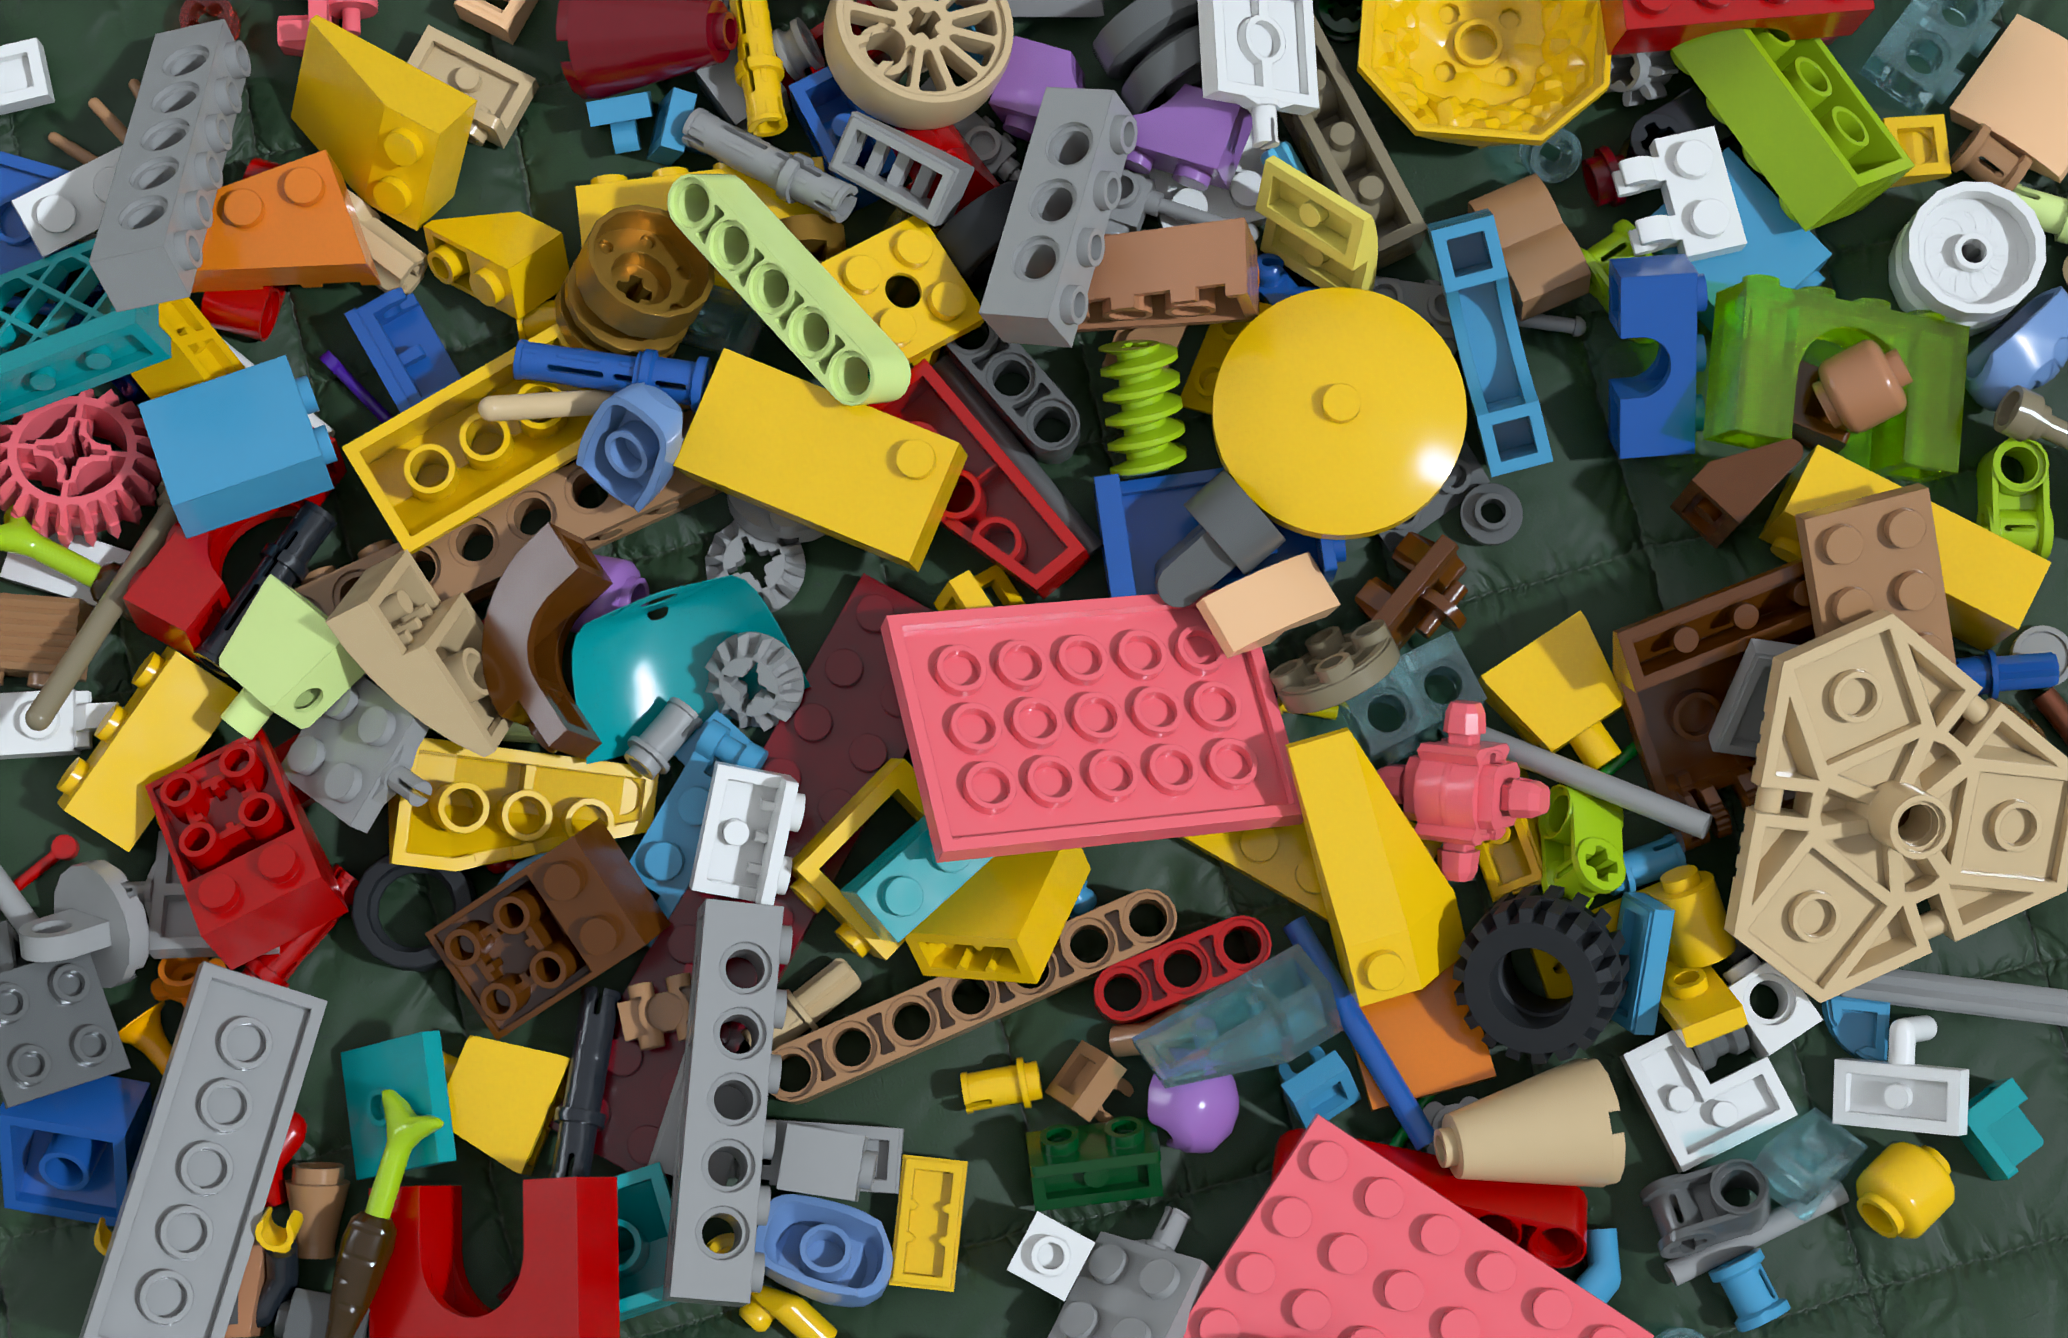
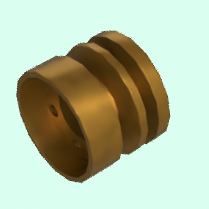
(633, 285)

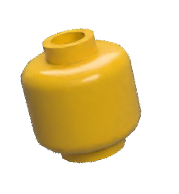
(1905, 1190)

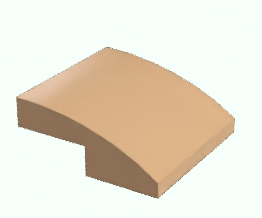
(2022, 96)

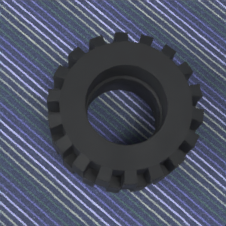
(1516, 1014)

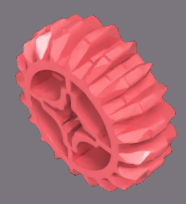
(102, 484)

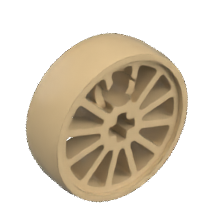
(918, 39)

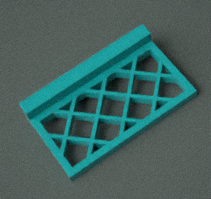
(78, 358)

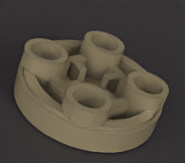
(1336, 667)

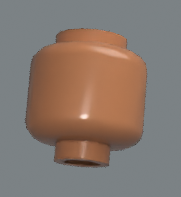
(1862, 386)

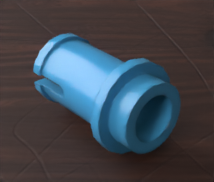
(1650, 862)

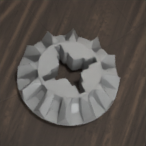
(782, 576)
(776, 671)

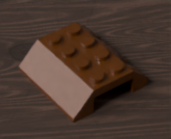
(1678, 674)

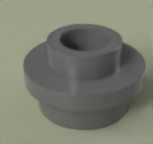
(1477, 527)

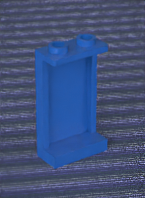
(1147, 518)

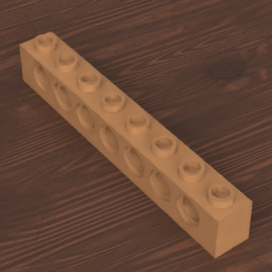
(503, 522)

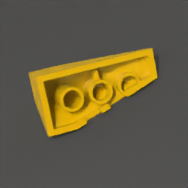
(510, 805)

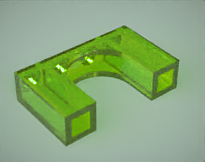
(1757, 356)

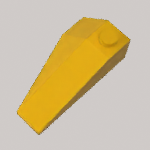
(1379, 885)

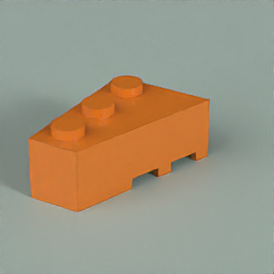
(285, 230)

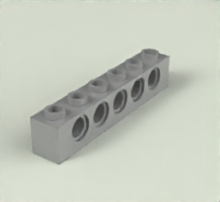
(170, 166)
(691, 1268)

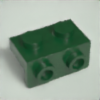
(1094, 1163)

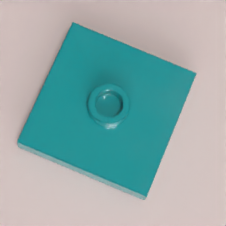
(417, 1073)

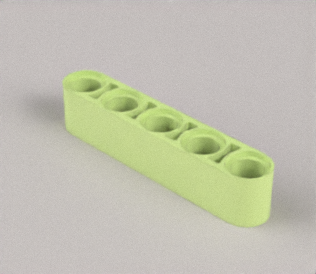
(721, 221)

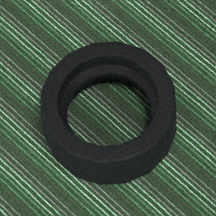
(975, 234)
(366, 911)

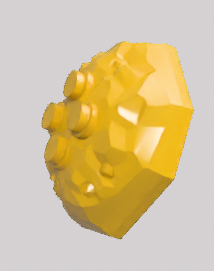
(1484, 66)

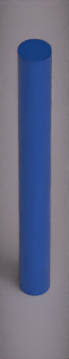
(1365, 1039)

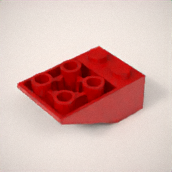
(245, 851)

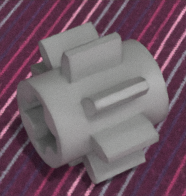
(1641, 76)

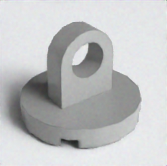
(91, 918)

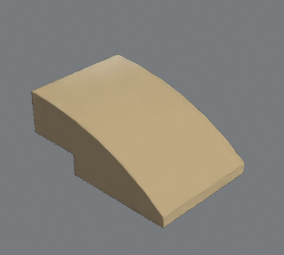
(421, 651)

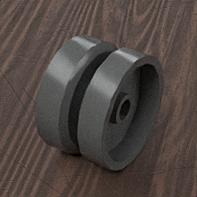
(1152, 49)

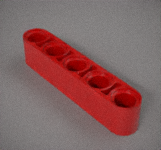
(1536, 1217)

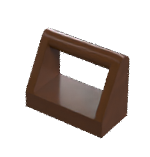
(1733, 487)

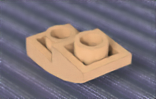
(1267, 604)

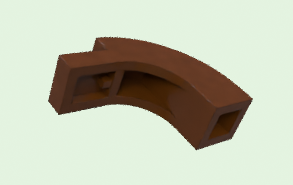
(527, 632)

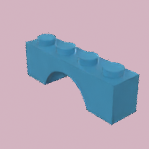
(1489, 342)

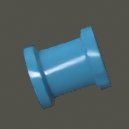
(1749, 1290)

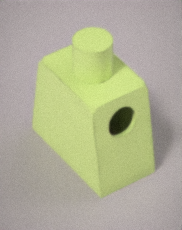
(284, 661)

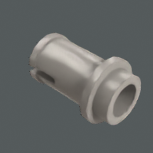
(662, 738)

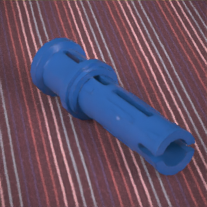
(606, 371)

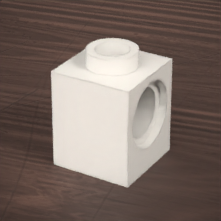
(1794, 1010)
(1050, 1256)

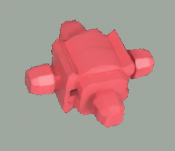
(1463, 790)

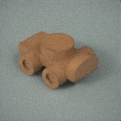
(652, 1014)

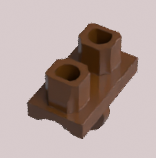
(1425, 596)

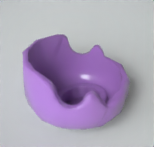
(1195, 1113)

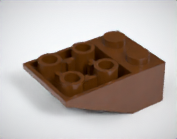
(548, 929)

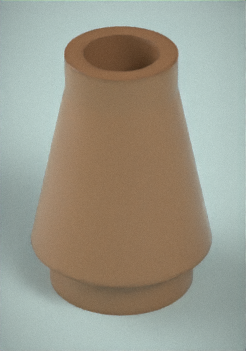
(320, 1195)

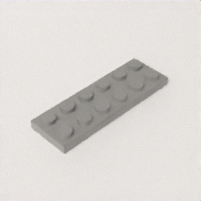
(206, 1160)

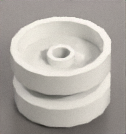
(1968, 255)

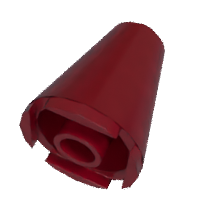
(640, 41)

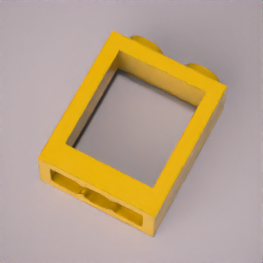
(817, 891)

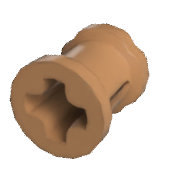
(1980, 144)

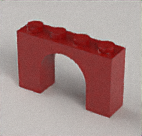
(565, 1276)

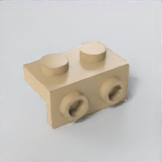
(499, 88)

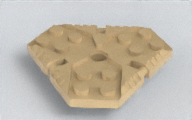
(1862, 738)

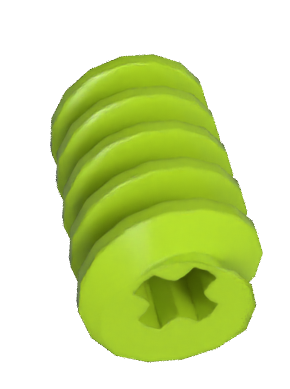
(1144, 406)

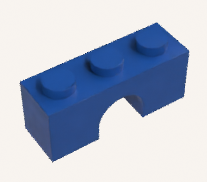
(1660, 407)

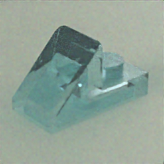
(727, 323)
(1808, 1162)

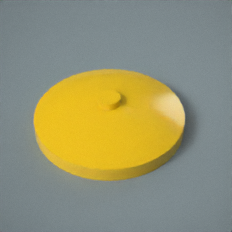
(1339, 413)

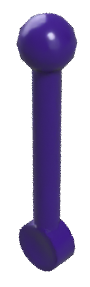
(355, 386)

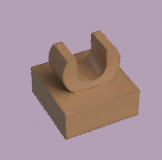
(1087, 1082)

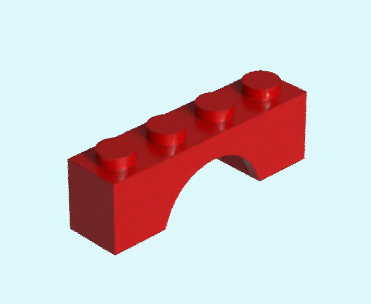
(1664, 24)
(182, 587)

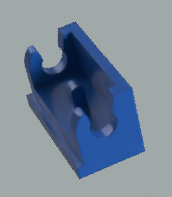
(403, 347)

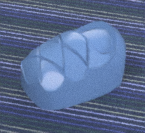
(2021, 351)
(633, 444)
(825, 1250)

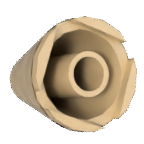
(1538, 1131)

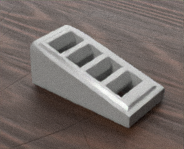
(933, 160)

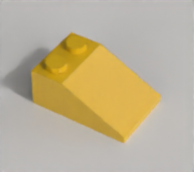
(382, 123)

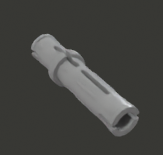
(790, 175)

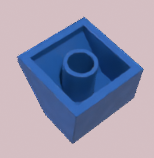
(74, 1149)

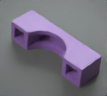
(1185, 136)

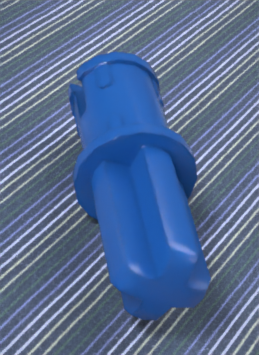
(2011, 671)

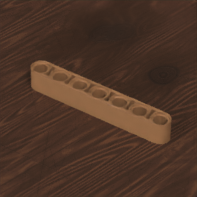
(947, 1021)

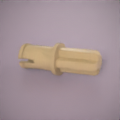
(814, 1001)

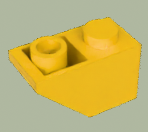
(499, 259)

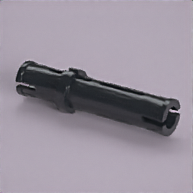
(284, 560)
(585, 1084)

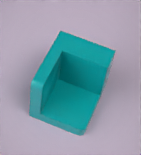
(1999, 1130)

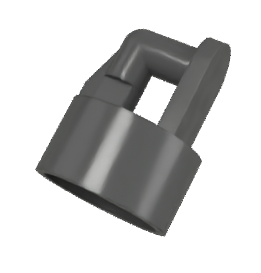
(1228, 535)

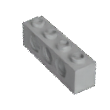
(1059, 217)

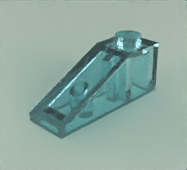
(1245, 1024)

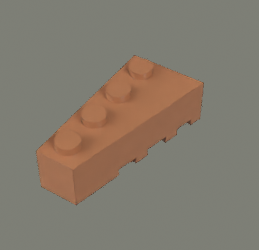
(1175, 278)

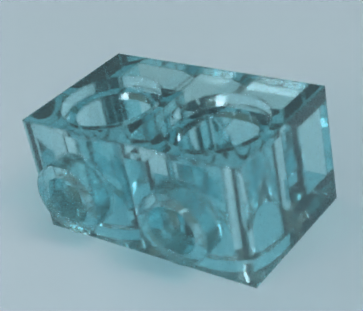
(1927, 34)
(1406, 692)

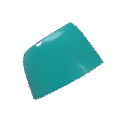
(633, 664)

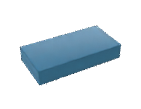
(1647, 935)

